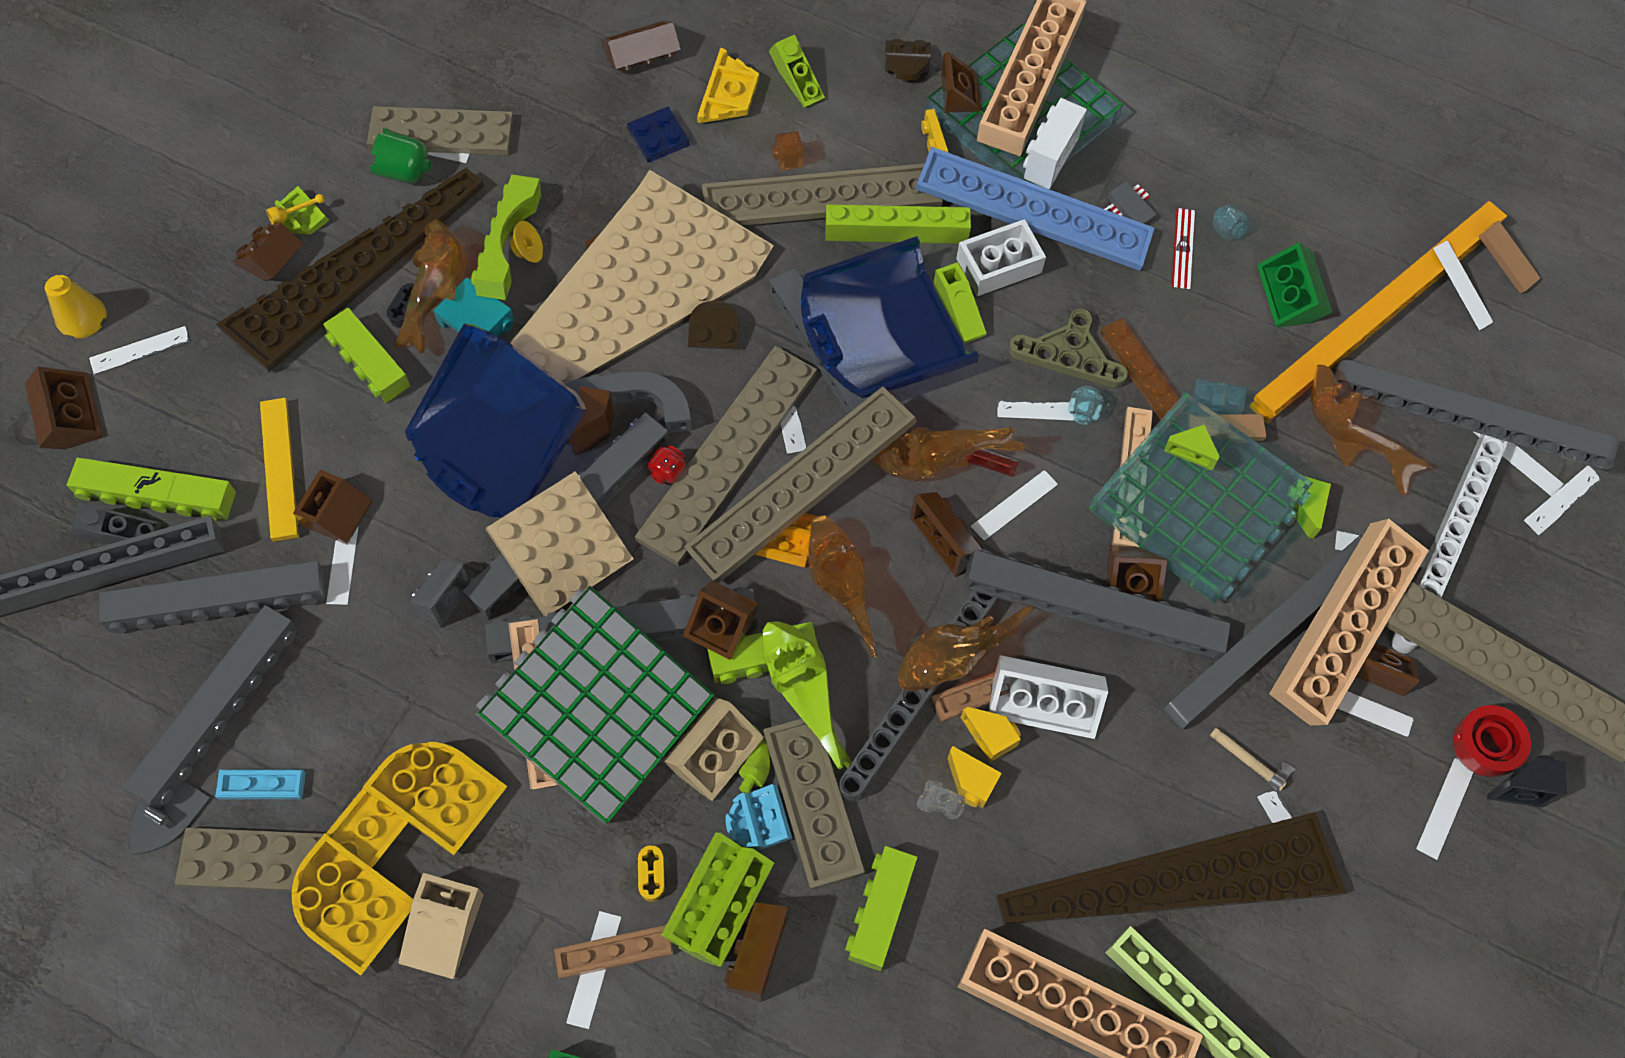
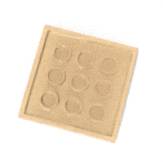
(559, 543)

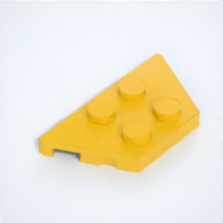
(728, 90)

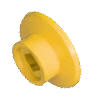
(526, 242)

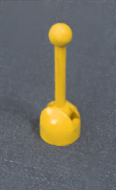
(278, 214)

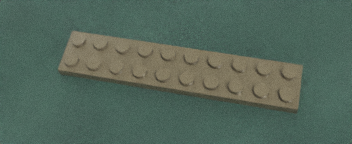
(807, 194)
(726, 455)
(800, 485)
(1511, 669)

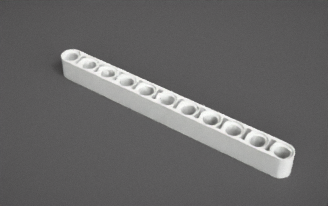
(1457, 522)

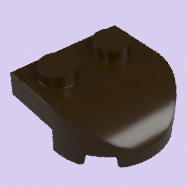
(907, 58)
(713, 326)

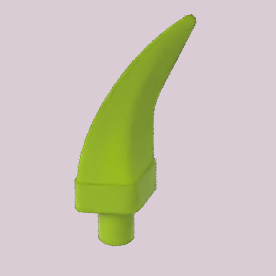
(756, 767)

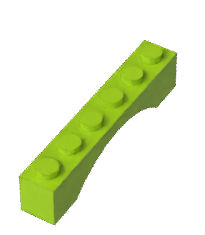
(519, 201)

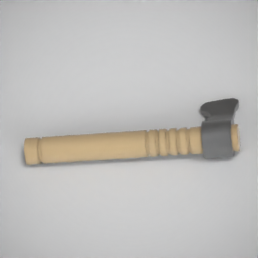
(1275, 780)

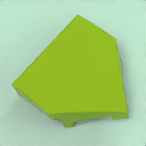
(304, 220)

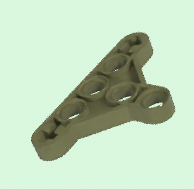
(1058, 346)

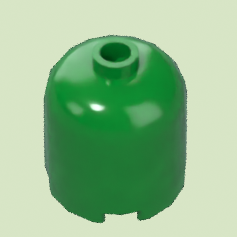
(399, 157)

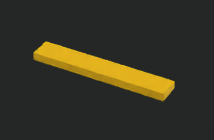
(279, 469)

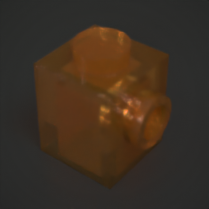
(788, 150)

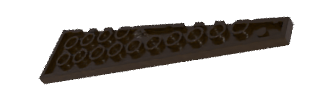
(301, 306)
(1243, 867)

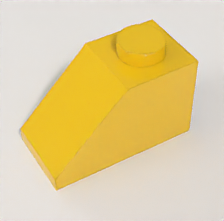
(991, 732)
(972, 777)

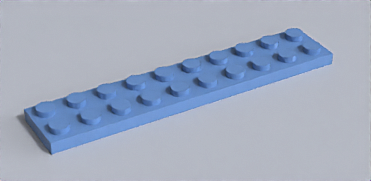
(1043, 209)

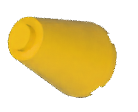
(74, 308)

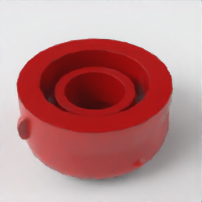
(1504, 728)

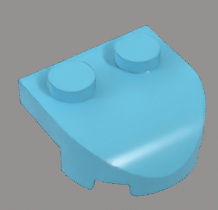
(758, 819)

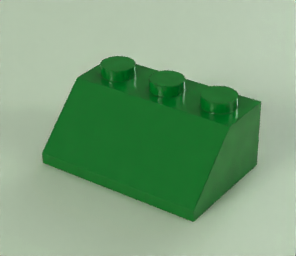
(1294, 287)

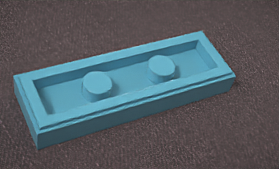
(260, 784)

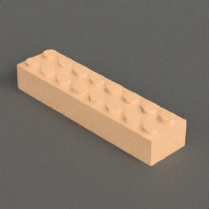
(1030, 74)
(1349, 622)
(1071, 1004)

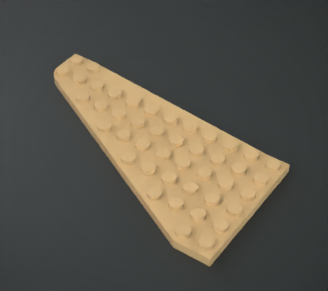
(640, 279)

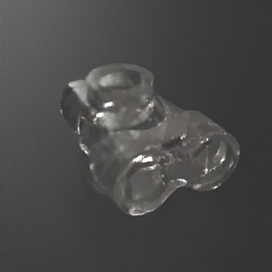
(941, 799)

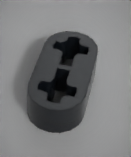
(399, 305)

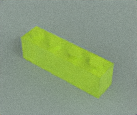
(367, 356)
(748, 658)
(881, 909)

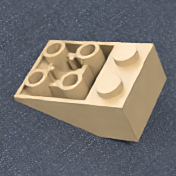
(439, 925)

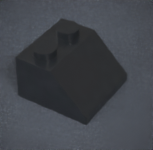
(1534, 783)

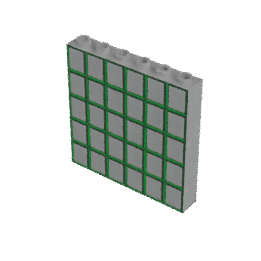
(594, 704)

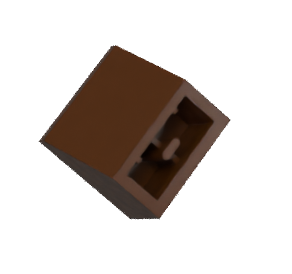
(267, 251)
(596, 421)
(332, 507)

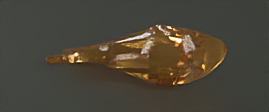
(440, 268)
(1351, 439)
(928, 452)
(840, 572)
(953, 650)

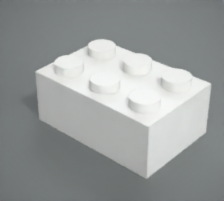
(1054, 143)
(1000, 257)

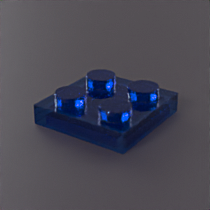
(658, 134)

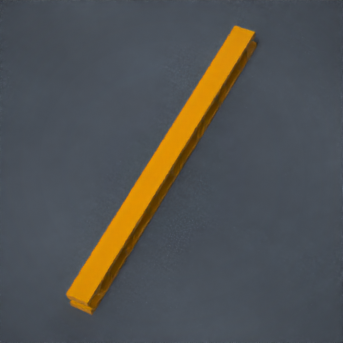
(1372, 315)

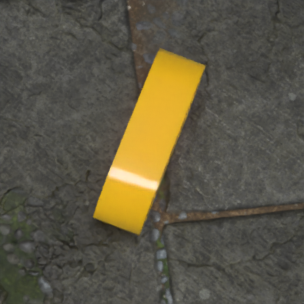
(644, 873)

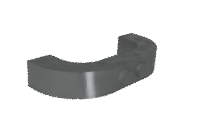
(643, 387)

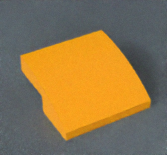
(791, 544)

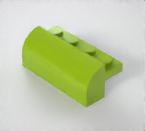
(717, 900)

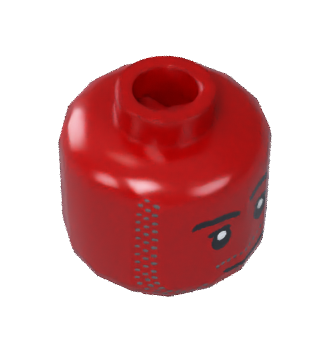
(667, 465)

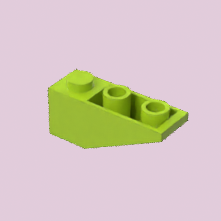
(796, 70)
(959, 302)

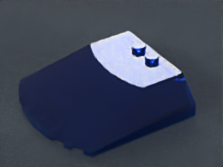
(880, 321)
(492, 423)

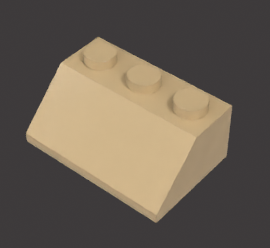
(713, 748)

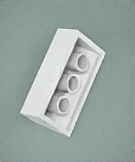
(1048, 696)

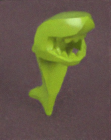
(802, 678)

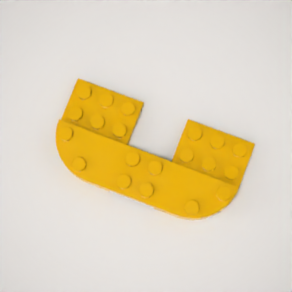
(336, 890)

